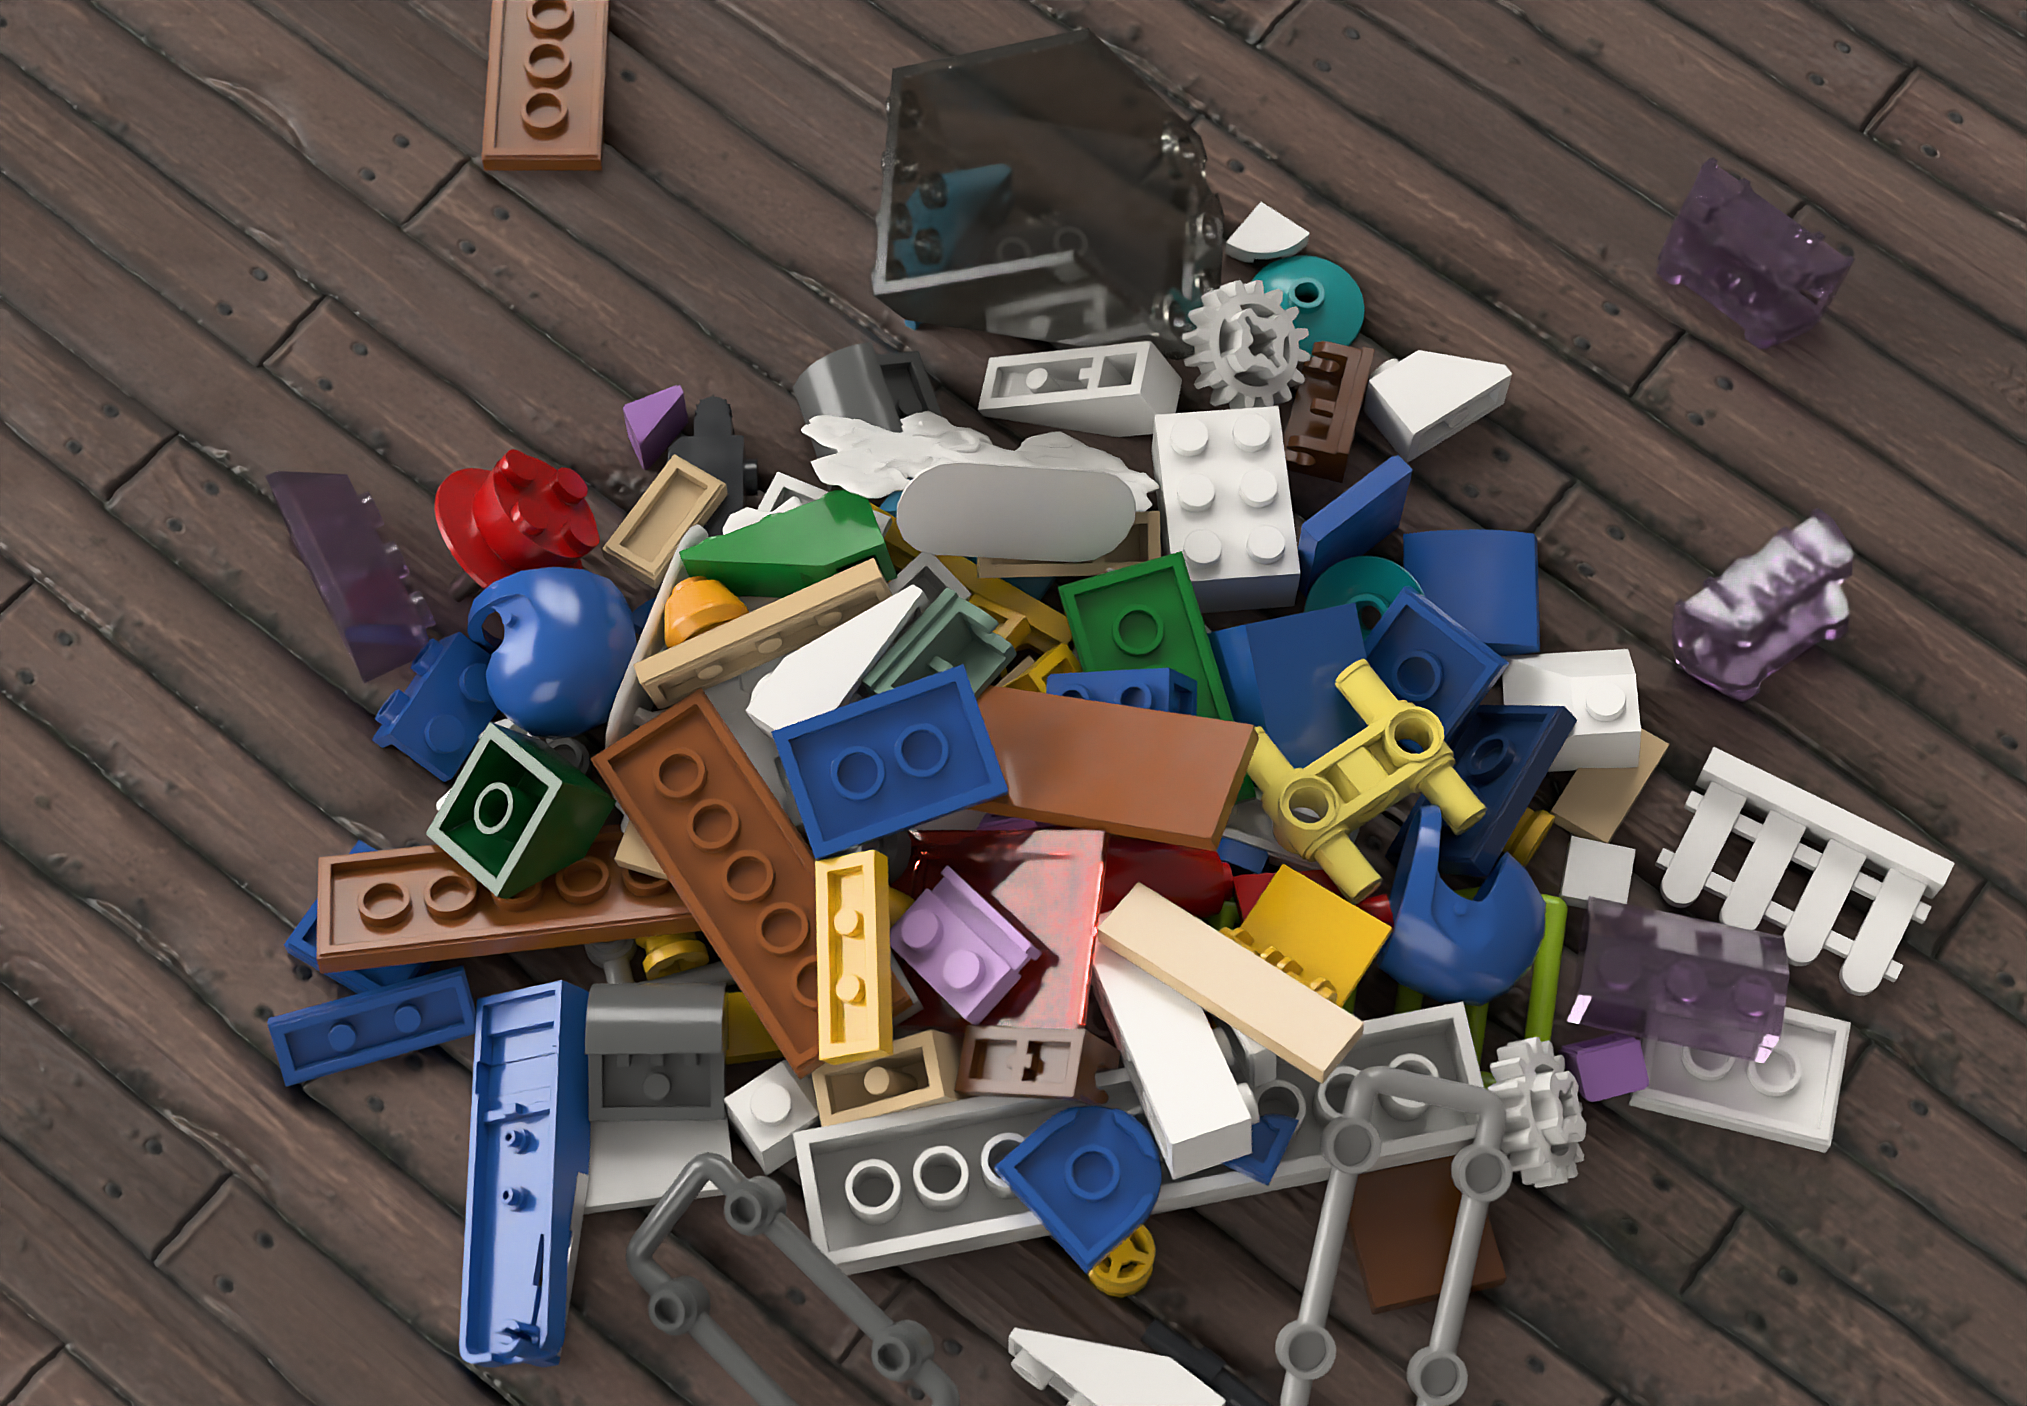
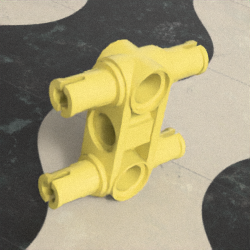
(1361, 782)

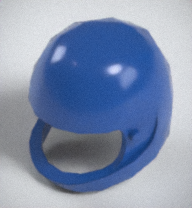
(560, 648)
(1453, 944)

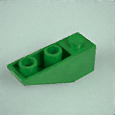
(793, 548)

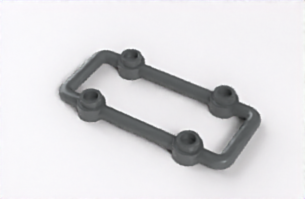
(753, 1208)

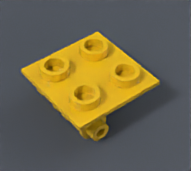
(1311, 935)

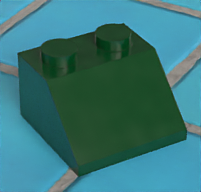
(518, 812)

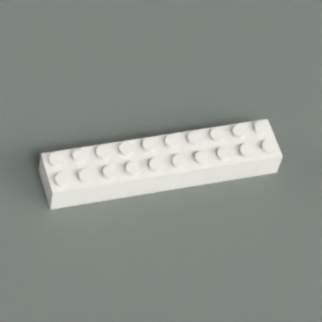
(928, 1185)

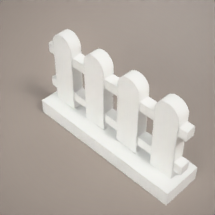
(1848, 846)

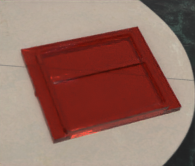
(1046, 889)

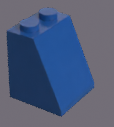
(1286, 675)

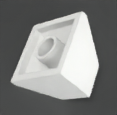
(1596, 690)

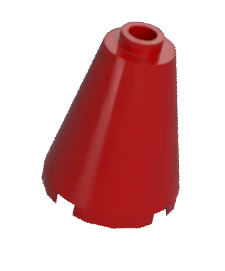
(1181, 874)

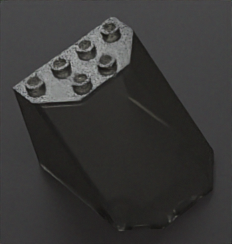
(1044, 199)

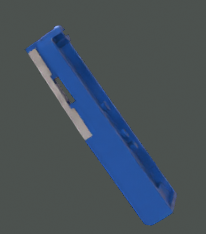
(525, 1174)

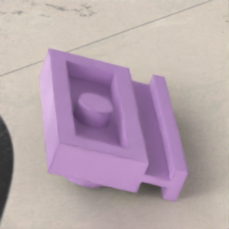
(962, 946)

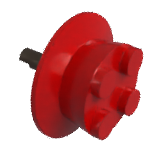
(513, 520)

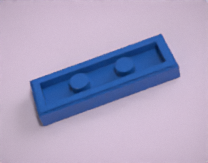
(373, 1025)

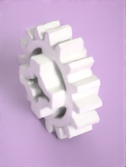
(1246, 344)
(1540, 1112)

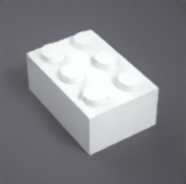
(1228, 506)

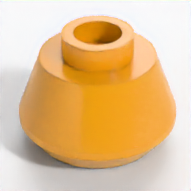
(699, 607)

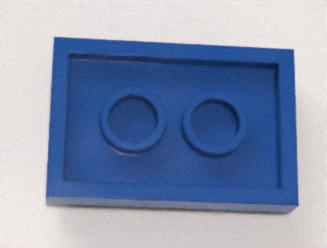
(890, 762)

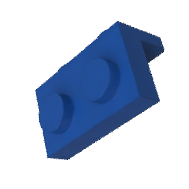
(442, 706)

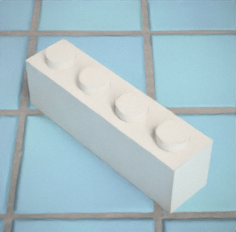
(1174, 1066)

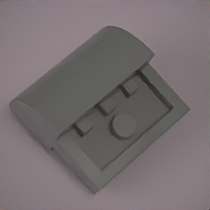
(865, 387)
(657, 1051)

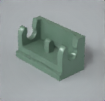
(942, 638)

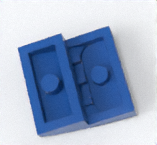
(1481, 582)

